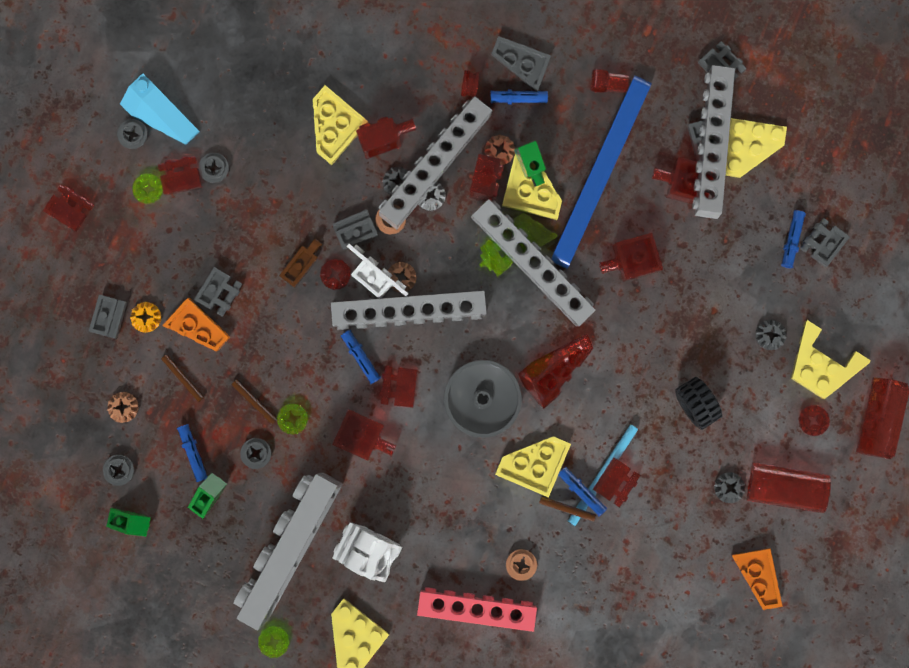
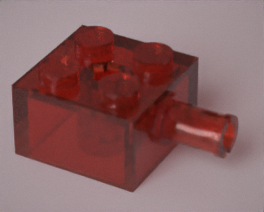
(382, 136)
(485, 176)
(677, 180)
(625, 262)
(363, 446)

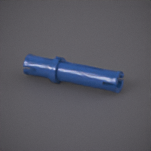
(518, 96)
(791, 246)
(360, 356)
(189, 445)
(577, 486)

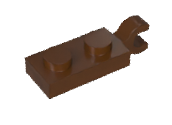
(300, 263)

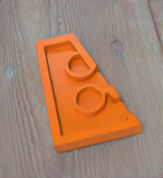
(195, 324)
(760, 575)

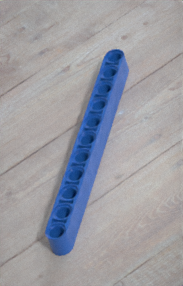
(601, 172)

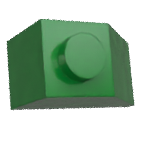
(207, 495)
(128, 522)

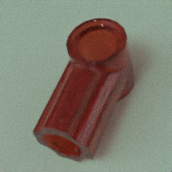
(604, 81)

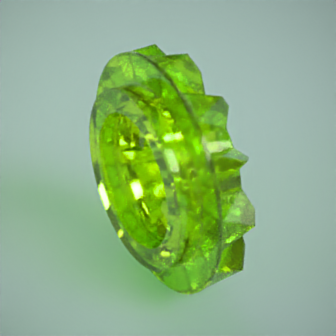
(142, 182)
(284, 414)
(278, 634)

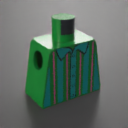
(528, 154)

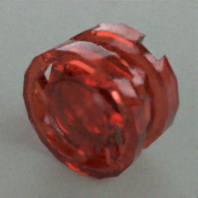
(470, 84)

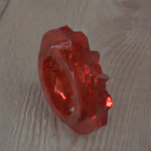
(344, 276)
(822, 419)

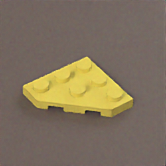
(334, 124)
(751, 144)
(524, 197)
(535, 465)
(355, 636)

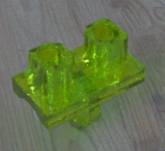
(492, 258)

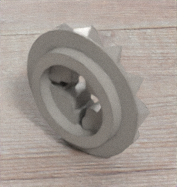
(433, 204)

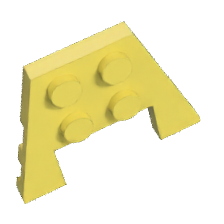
(819, 371)

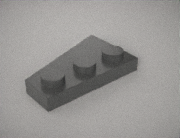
(522, 61)

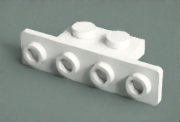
(372, 277)

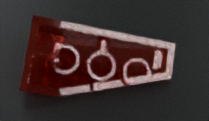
(548, 373)

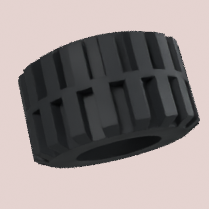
(698, 403)

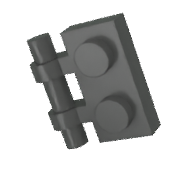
(715, 58)
(829, 246)
(213, 288)

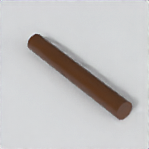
(182, 378)
(254, 402)
(568, 509)

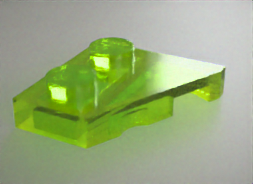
(534, 230)

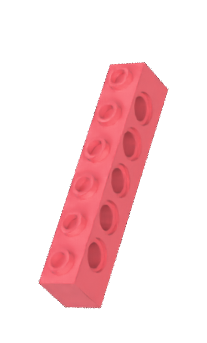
(524, 622)

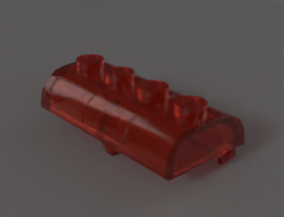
(883, 418)
(789, 488)

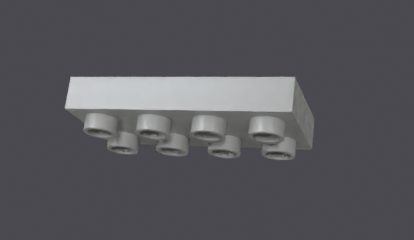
(281, 561)

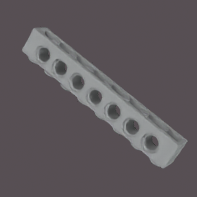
(723, 78)
(472, 108)
(522, 260)
(340, 309)

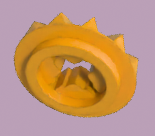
(151, 323)

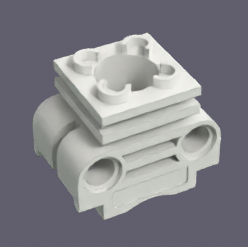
(366, 552)

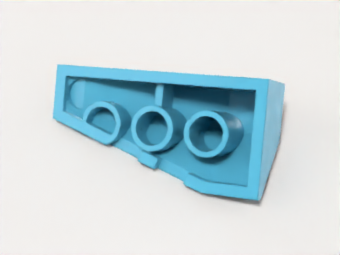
(153, 108)

